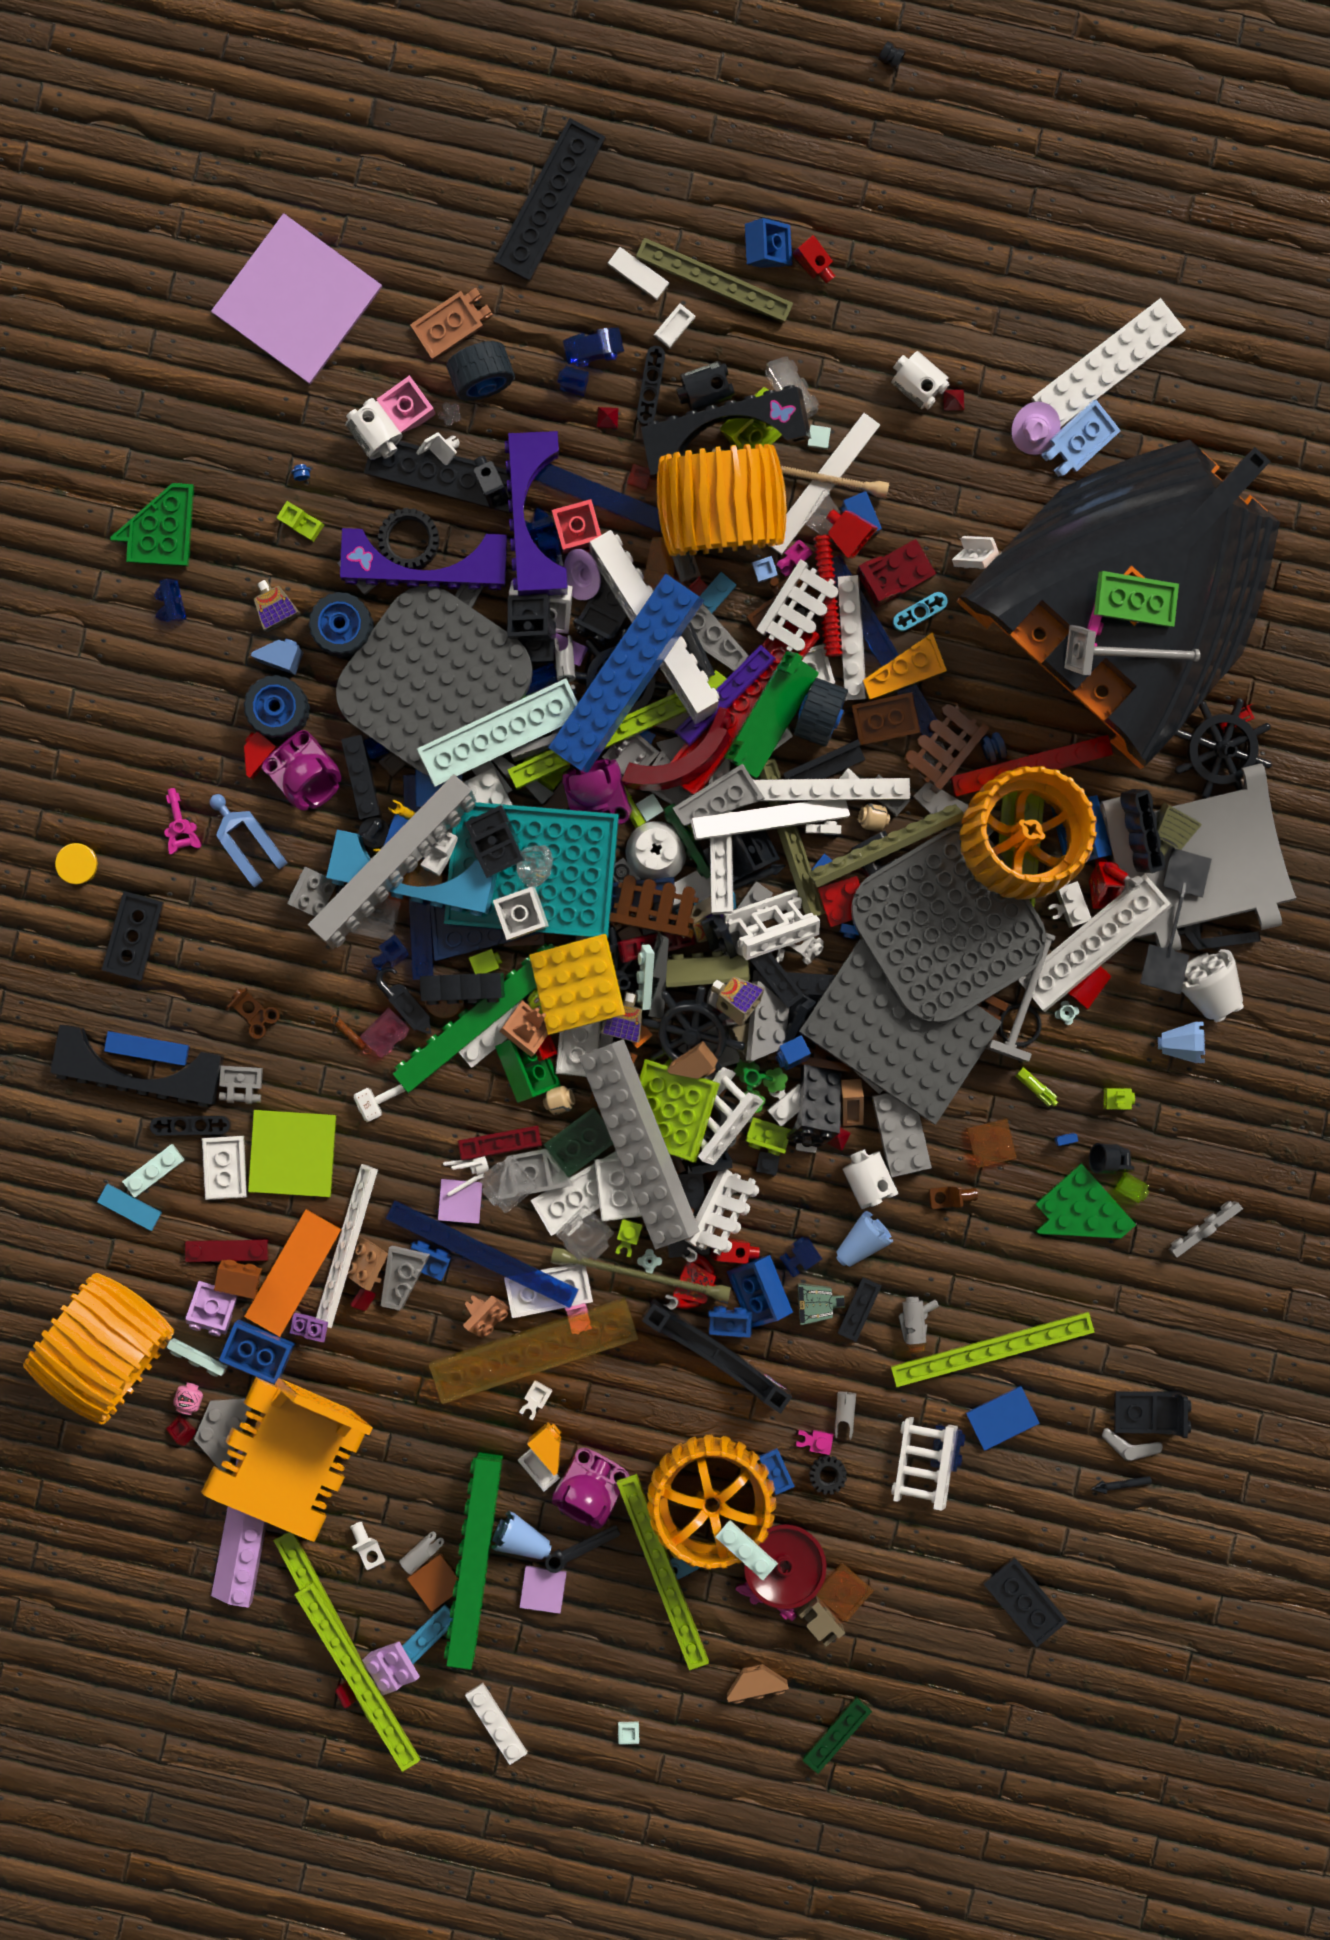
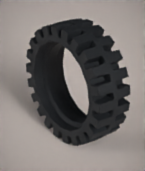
(402, 515)

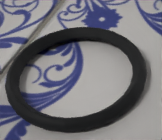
(1020, 1044)

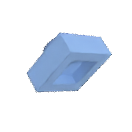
(764, 569)

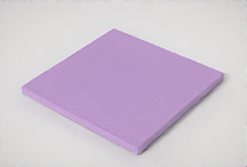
(296, 298)

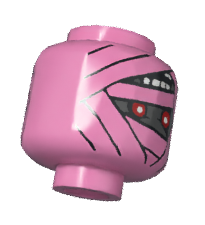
(188, 1399)

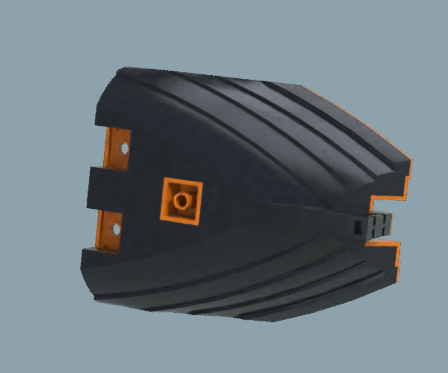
(1150, 520)

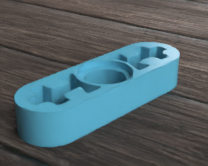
(936, 609)

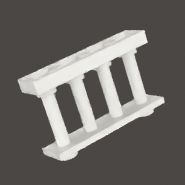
(735, 1119)
(944, 1456)

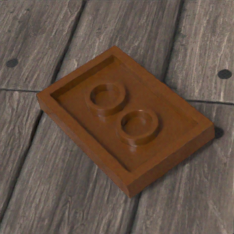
(886, 718)

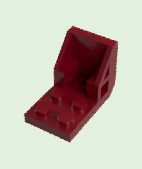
(895, 573)

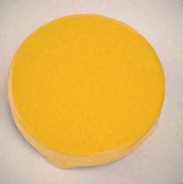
(76, 863)

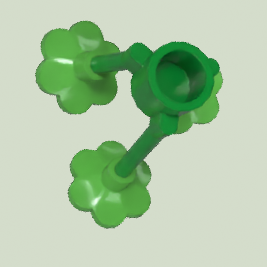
(749, 1074)

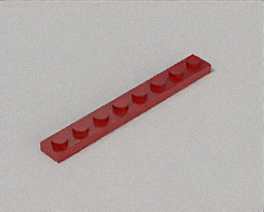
(1050, 759)

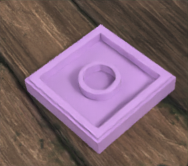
(460, 1206)
(542, 1589)

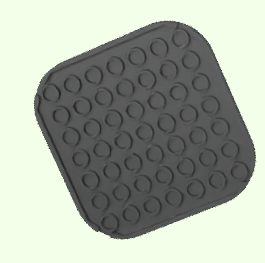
(430, 673)
(942, 932)

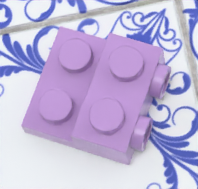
(210, 1309)
(390, 1668)

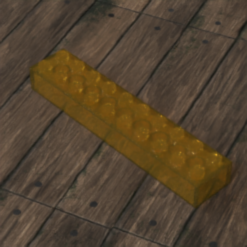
(533, 1350)

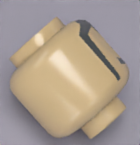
(873, 817)
(559, 1100)

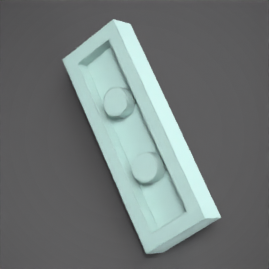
(645, 977)
(153, 1170)
(196, 1357)
(746, 1550)

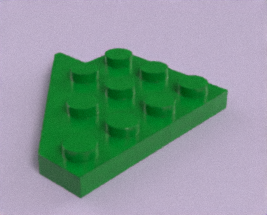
(161, 529)
(1082, 1208)

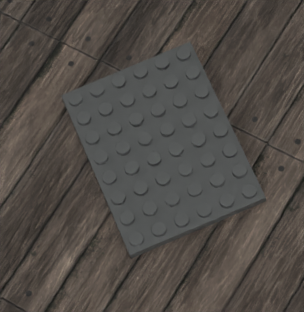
(882, 1041)

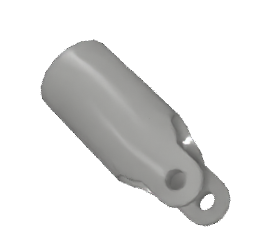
(565, 661)
(845, 1410)
(421, 1553)

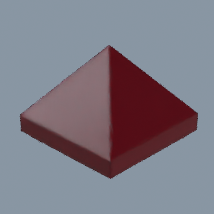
(953, 400)
(607, 417)
(840, 1140)

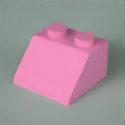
(406, 405)

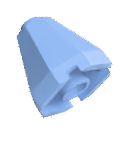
(1184, 1042)

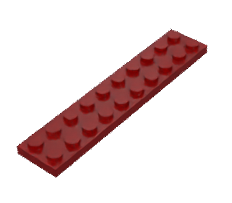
(744, 704)

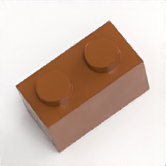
(238, 1279)

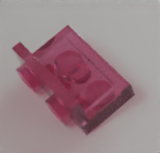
(385, 1033)

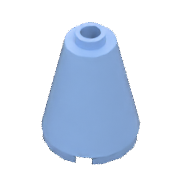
(863, 1240)
(520, 1538)

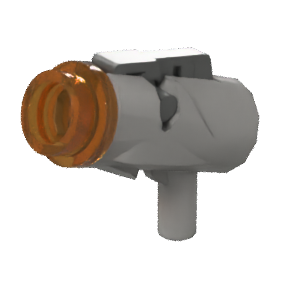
(913, 1322)

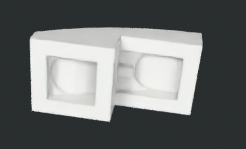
(440, 854)

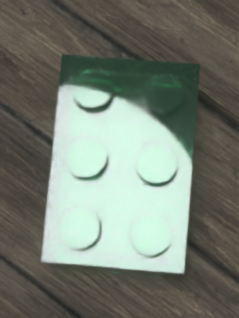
(580, 1142)

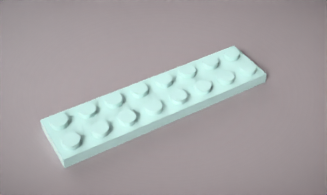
(498, 732)

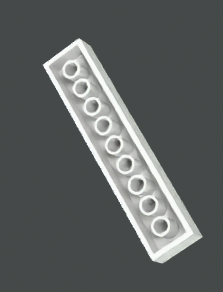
(632, 593)

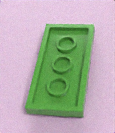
(1136, 599)

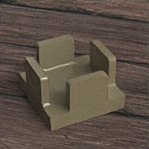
(821, 1621)

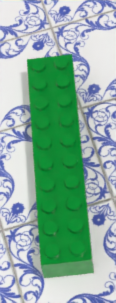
(474, 1562)

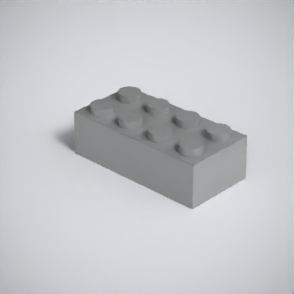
(900, 1136)

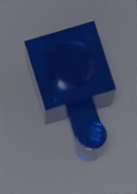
(573, 380)
(391, 952)
(804, 1253)

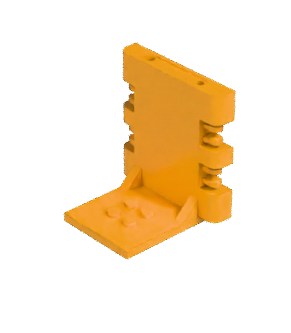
(286, 1457)

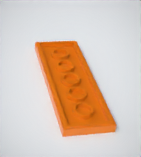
(293, 1273)

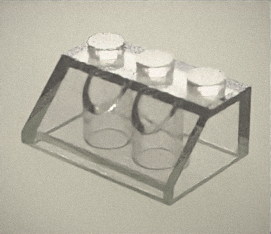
(784, 373)

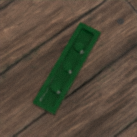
(693, 848)
(836, 1735)

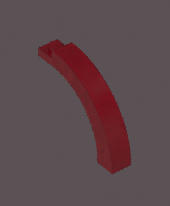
(685, 769)

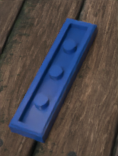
(146, 1048)

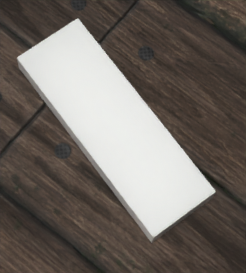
(638, 273)

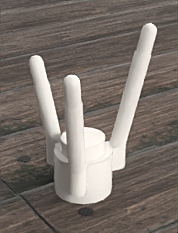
(477, 1166)

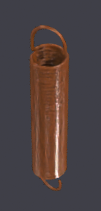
(350, 1034)

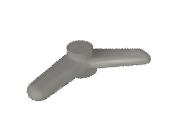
(1128, 1451)

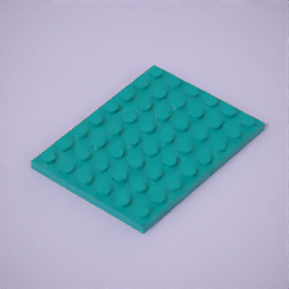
(582, 873)

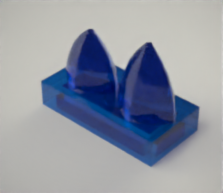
(541, 523)
(170, 594)

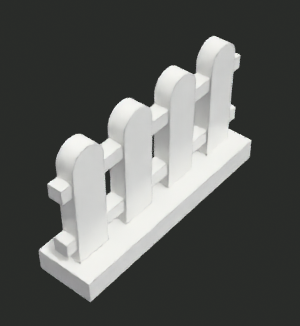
(788, 613)
(713, 1207)

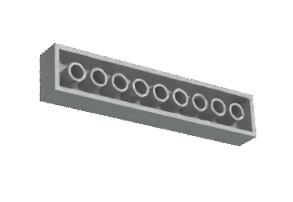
(393, 862)
(639, 1144)

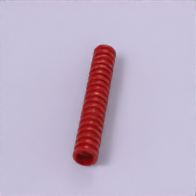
(830, 620)

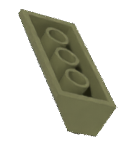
(705, 969)

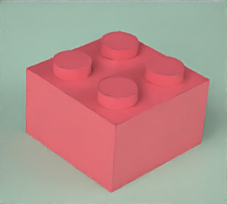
(576, 525)

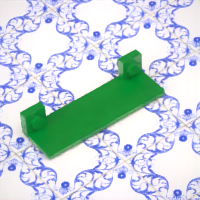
(772, 713)

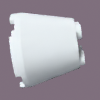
(648, 864)
(1213, 985)

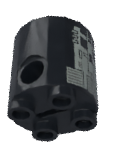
(697, 387)

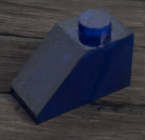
(550, 546)

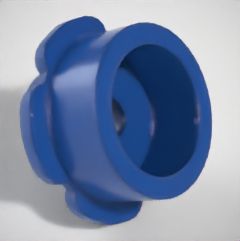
(301, 472)

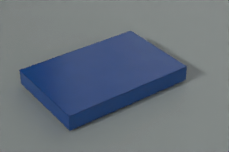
(1002, 1418)

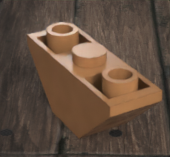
(755, 1683)

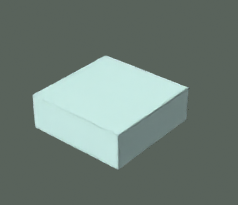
(819, 437)
(649, 807)
(628, 1732)

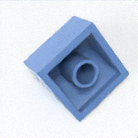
(280, 655)

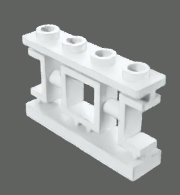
(775, 936)

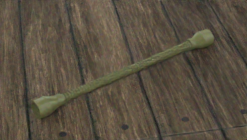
(718, 1292)

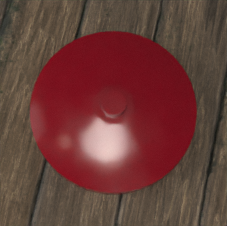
(798, 1571)

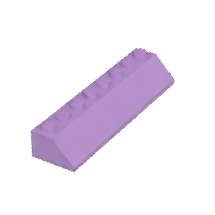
(238, 1558)

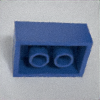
(256, 1351)

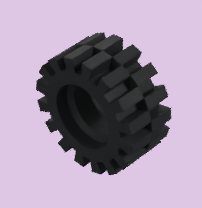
(822, 1463)

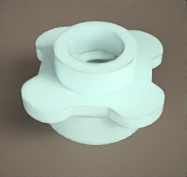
(1073, 1011)
(649, 1267)

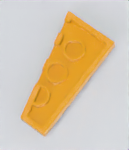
(908, 668)

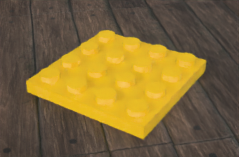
(577, 984)

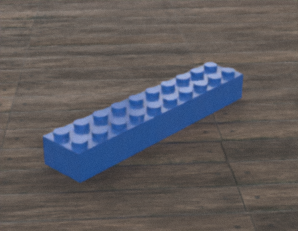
(626, 673)

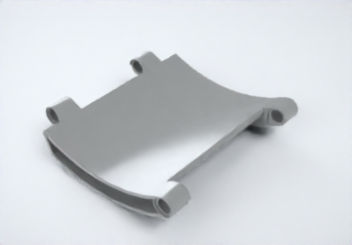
(1244, 851)

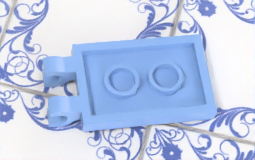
(1081, 438)

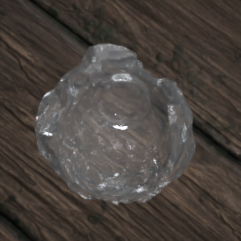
(536, 865)

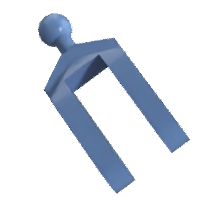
(233, 820)

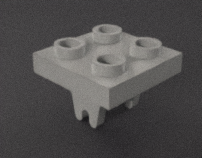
(632, 750)
(311, 892)

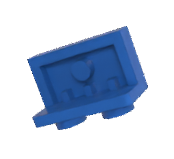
(730, 1322)

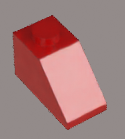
(256, 752)

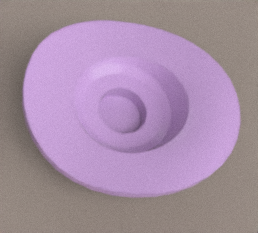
(1035, 427)
(582, 574)

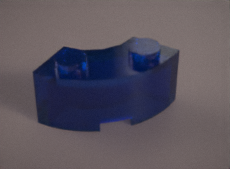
(584, 349)

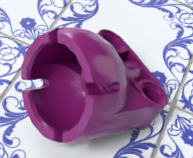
(303, 771)
(598, 789)
(589, 1489)

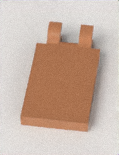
(450, 323)

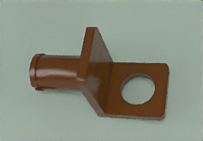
(953, 1196)

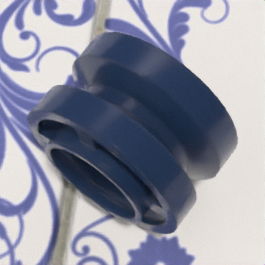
(994, 748)

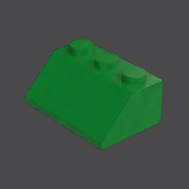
(525, 1073)

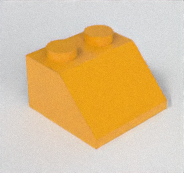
(547, 1445)

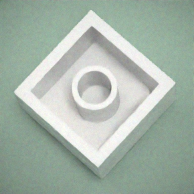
(520, 913)

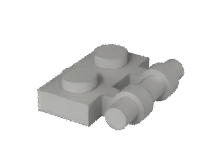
(240, 1077)

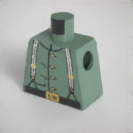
(817, 1303)

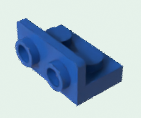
(437, 1261)

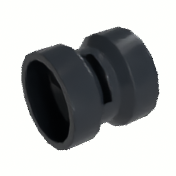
(891, 55)

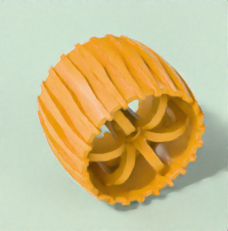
(721, 499)
(1072, 810)
(98, 1348)
(659, 1491)

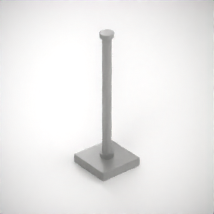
(1081, 651)
(1009, 1048)

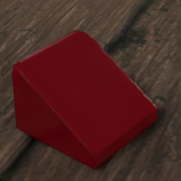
(363, 1299)
(181, 1430)
(345, 1694)

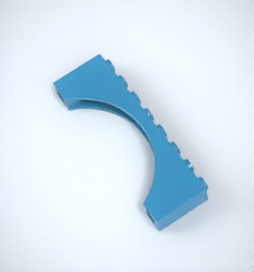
(467, 891)

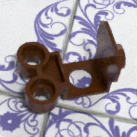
(257, 1017)

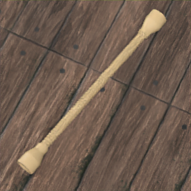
(876, 488)

